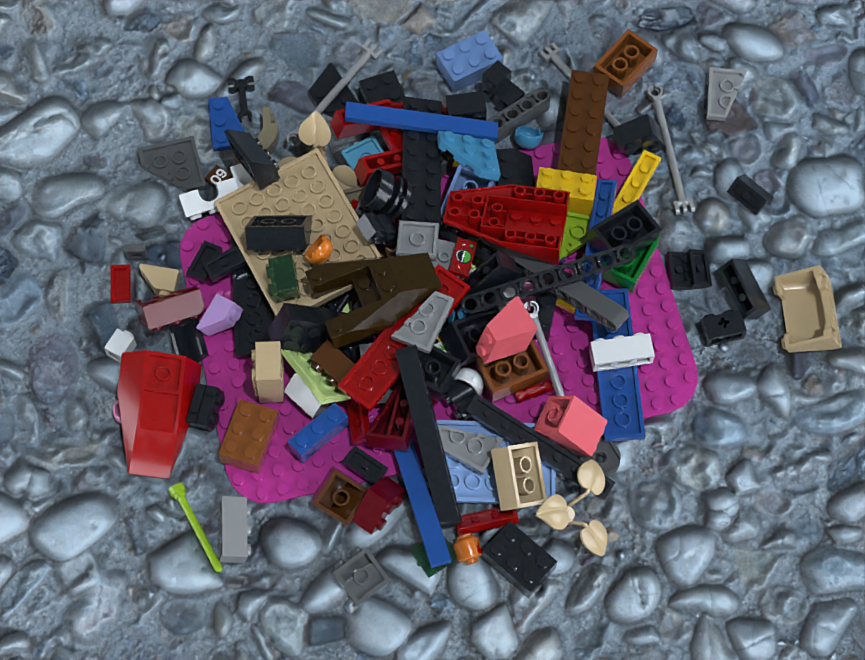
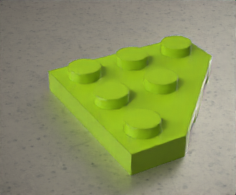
(575, 233)

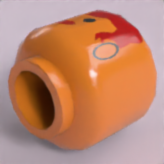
(467, 548)

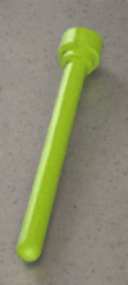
(178, 492)

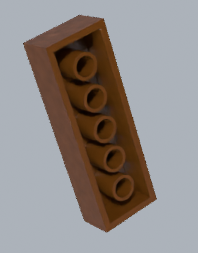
(583, 122)

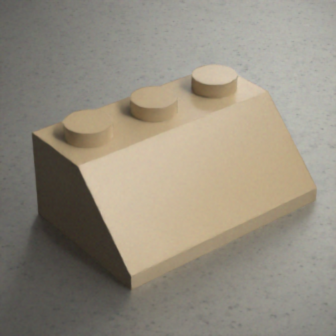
(518, 476)

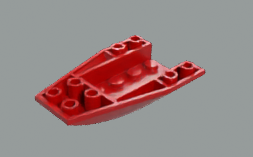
(153, 408)

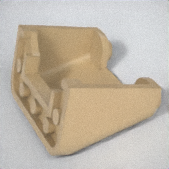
(808, 310)

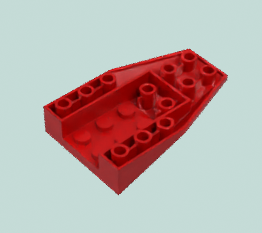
(513, 217)

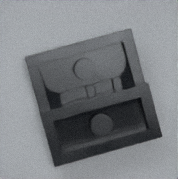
(688, 269)

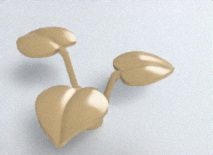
(317, 132)
(560, 514)

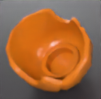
(319, 251)

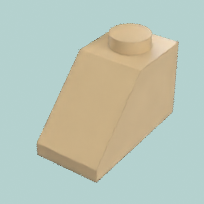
(161, 279)

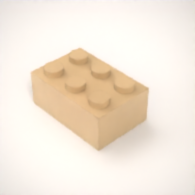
(268, 372)

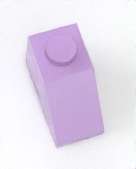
(219, 316)

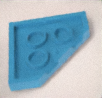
(471, 151)

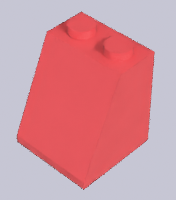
(507, 332)
(571, 424)

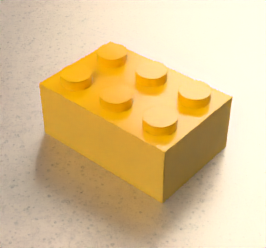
(579, 185)

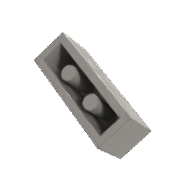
(233, 529)

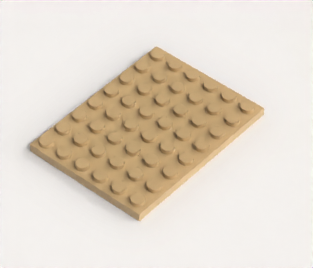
(303, 189)

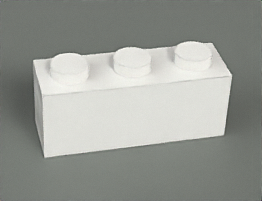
(621, 352)

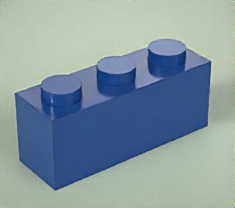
(318, 432)

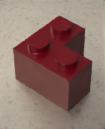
(377, 504)

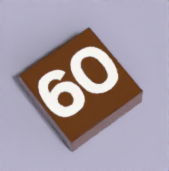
(217, 175)

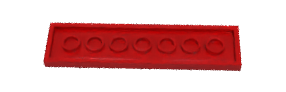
(379, 365)

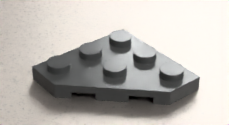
(174, 162)

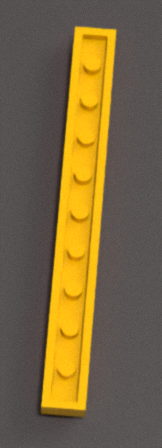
(629, 193)

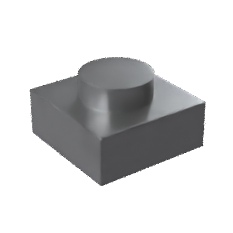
(136, 251)

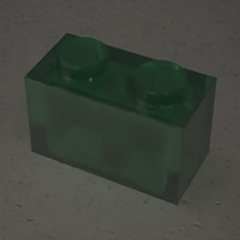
(283, 278)

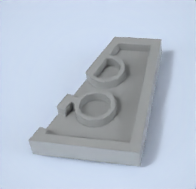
(722, 91)
(425, 323)

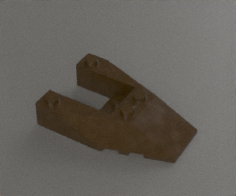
(385, 287)

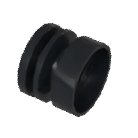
(387, 193)

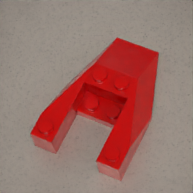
(387, 160)

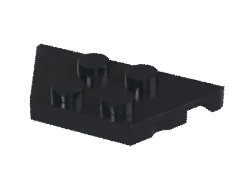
(324, 85)

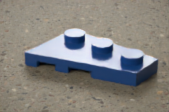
(222, 118)

